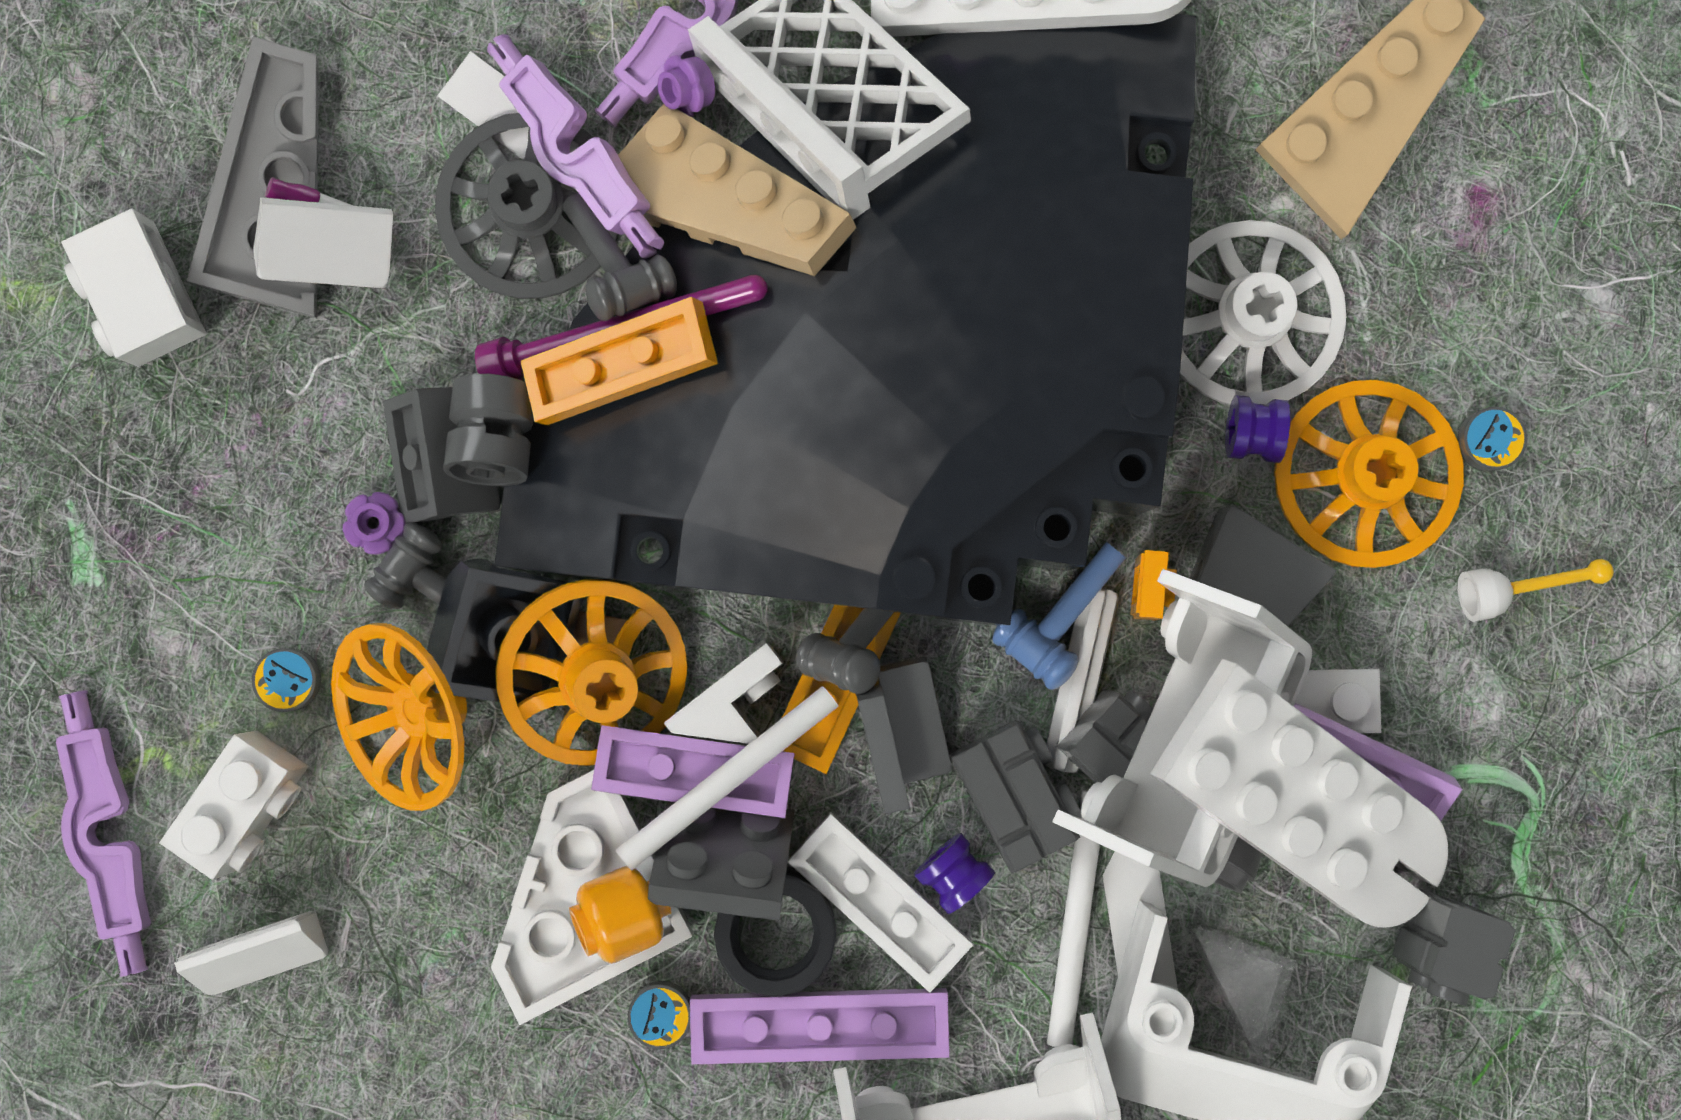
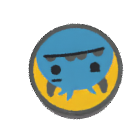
(1492, 439)
(286, 679)
(659, 1015)

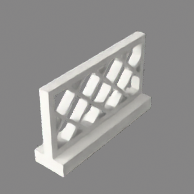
(793, 127)

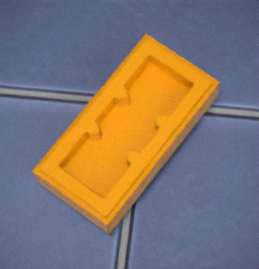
(1147, 594)

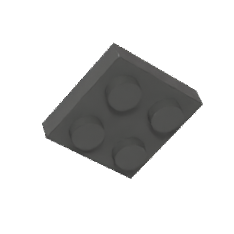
(725, 864)

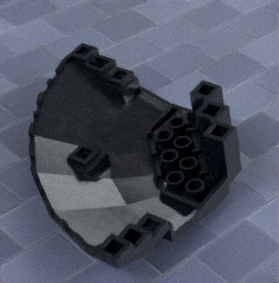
(943, 374)

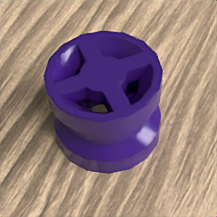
(1257, 429)
(954, 873)

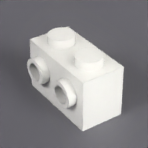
(131, 289)
(234, 805)

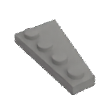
(267, 137)

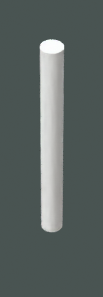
(726, 778)
(1073, 940)

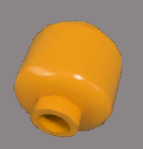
(617, 916)

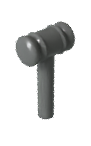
(622, 284)
(407, 567)
(847, 660)

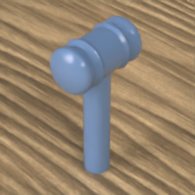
(1038, 645)

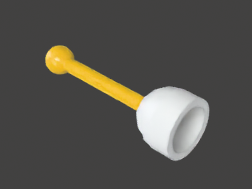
(1490, 593)

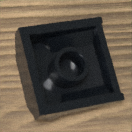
(474, 618)

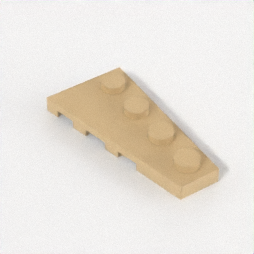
(1363, 116)
(730, 195)

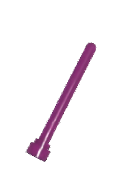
(505, 356)

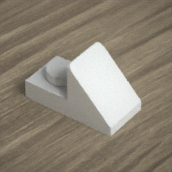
(715, 711)

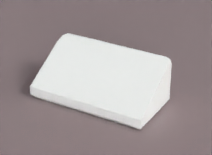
(323, 243)
(254, 954)

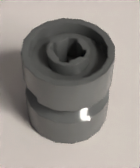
(489, 439)

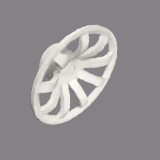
(1259, 312)

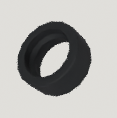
(785, 980)

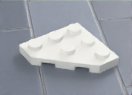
(540, 953)

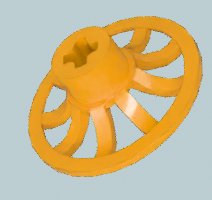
(1371, 473)
(595, 677)
(413, 711)

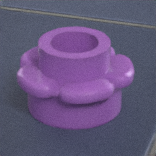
(686, 84)
(390, 522)

